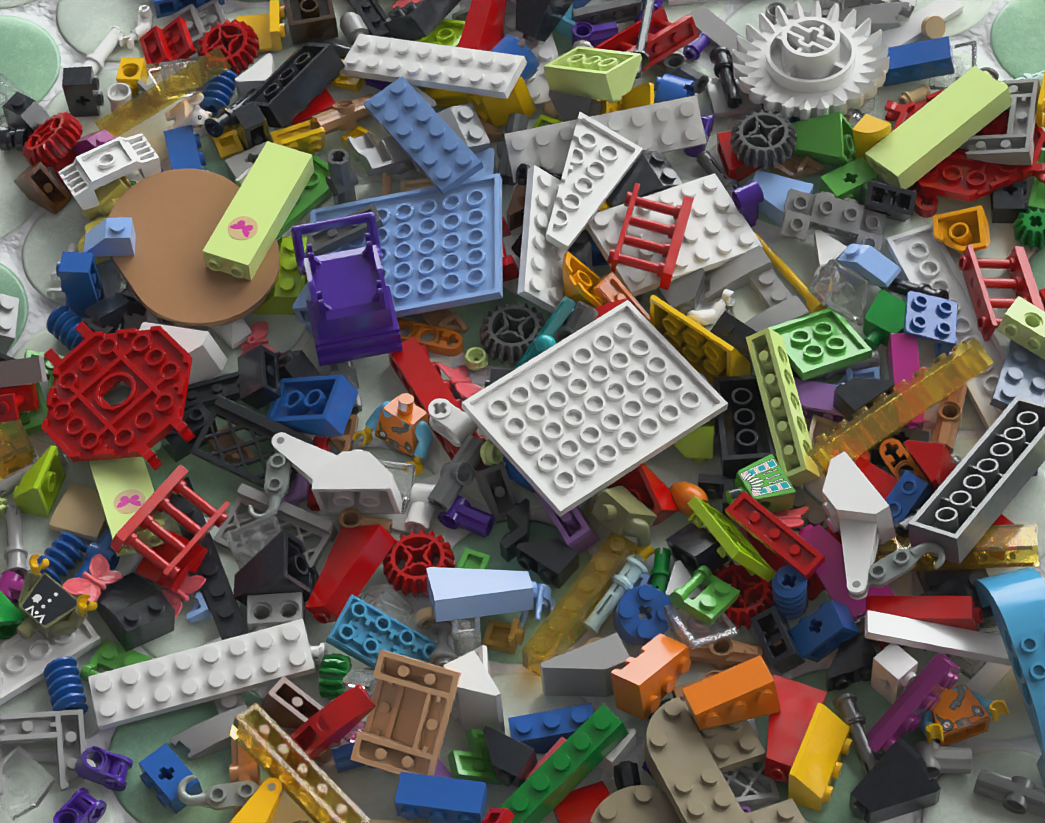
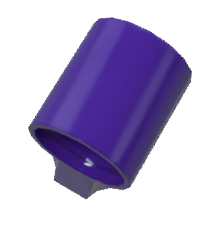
(593, 33)
(747, 201)
(467, 517)

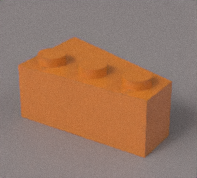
(650, 676)
(733, 695)

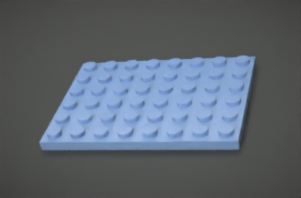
(435, 245)

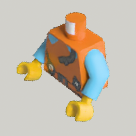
(401, 426)
(960, 716)

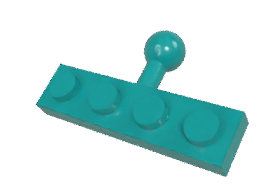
(545, 339)

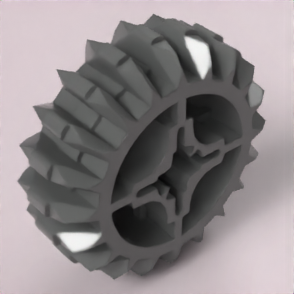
(763, 139)
(515, 325)

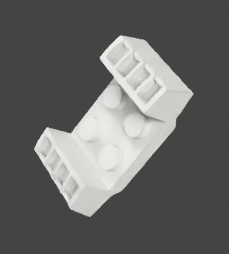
(107, 164)

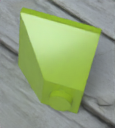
(698, 443)
(41, 484)

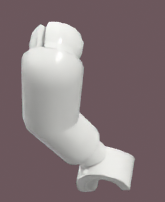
(143, 26)
(710, 316)

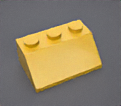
(819, 759)

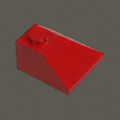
(650, 491)

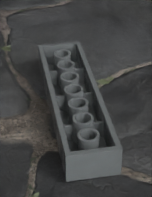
(983, 482)

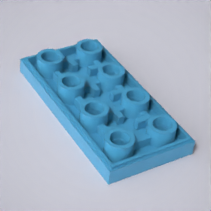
(365, 630)

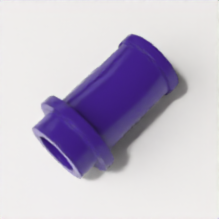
(693, 50)

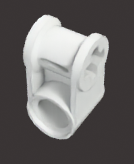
(450, 421)

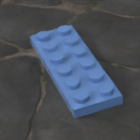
(423, 135)

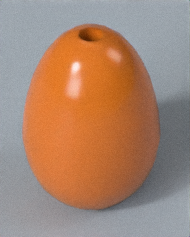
(683, 493)

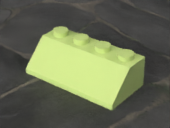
(593, 73)

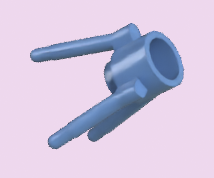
(541, 603)

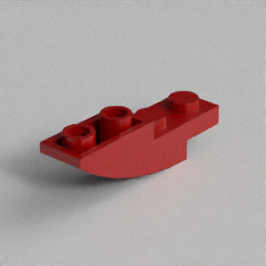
(333, 721)

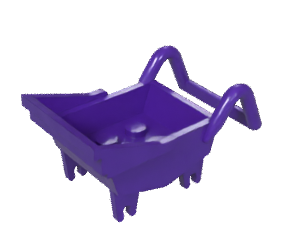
(349, 299)

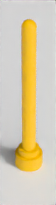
(812, 303)

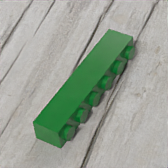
(566, 767)

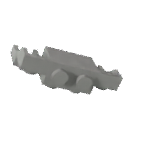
(379, 158)
(832, 216)

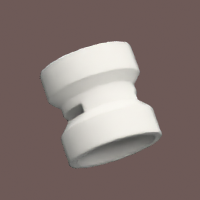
(118, 95)

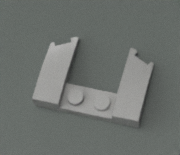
(882, 15)
(1018, 144)
(756, 270)
(63, 727)
(212, 733)

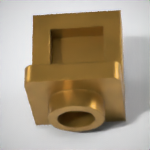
(504, 636)

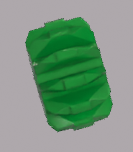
(1030, 229)
(331, 674)

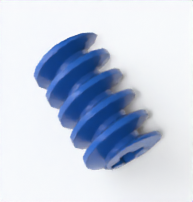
(218, 92)
(62, 325)
(61, 555)
(790, 592)
(65, 685)

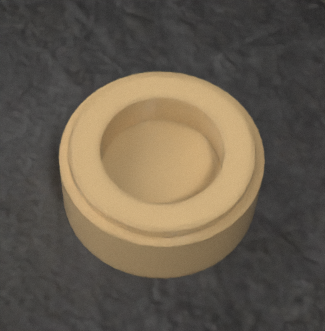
(933, 27)
(424, 618)

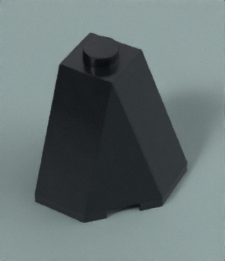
(539, 17)
(276, 570)
(894, 786)

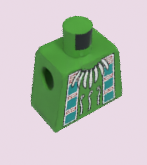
(765, 483)

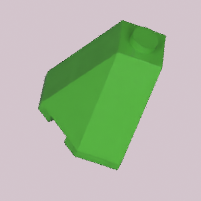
(825, 139)

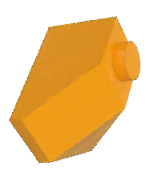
(963, 228)
(579, 281)

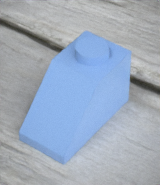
(111, 238)
(869, 264)

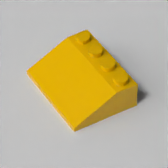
(696, 344)

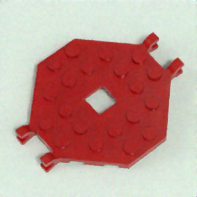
(969, 178)
(91, 428)

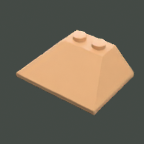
(409, 715)

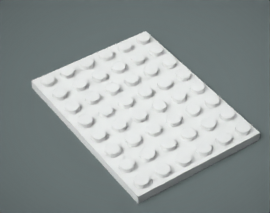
(594, 407)

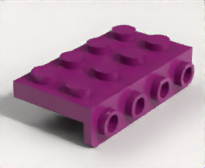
(913, 702)

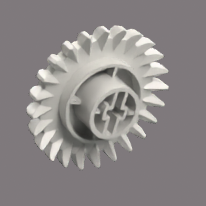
(810, 63)

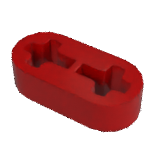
(928, 199)

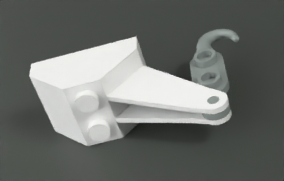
(337, 481)
(863, 523)

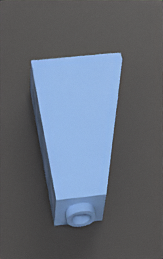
(478, 592)

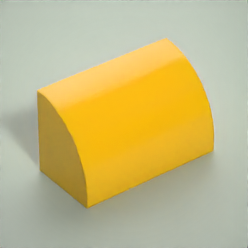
(868, 133)

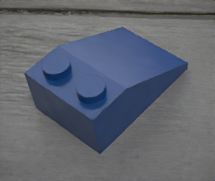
(314, 404)

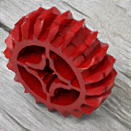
(236, 37)
(52, 140)
(418, 553)
(750, 588)

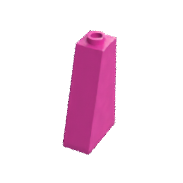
(903, 363)
(833, 573)

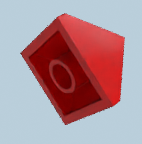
(932, 460)

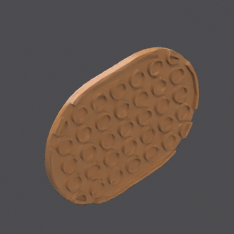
(168, 273)

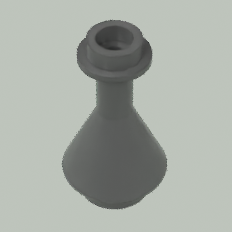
(443, 652)

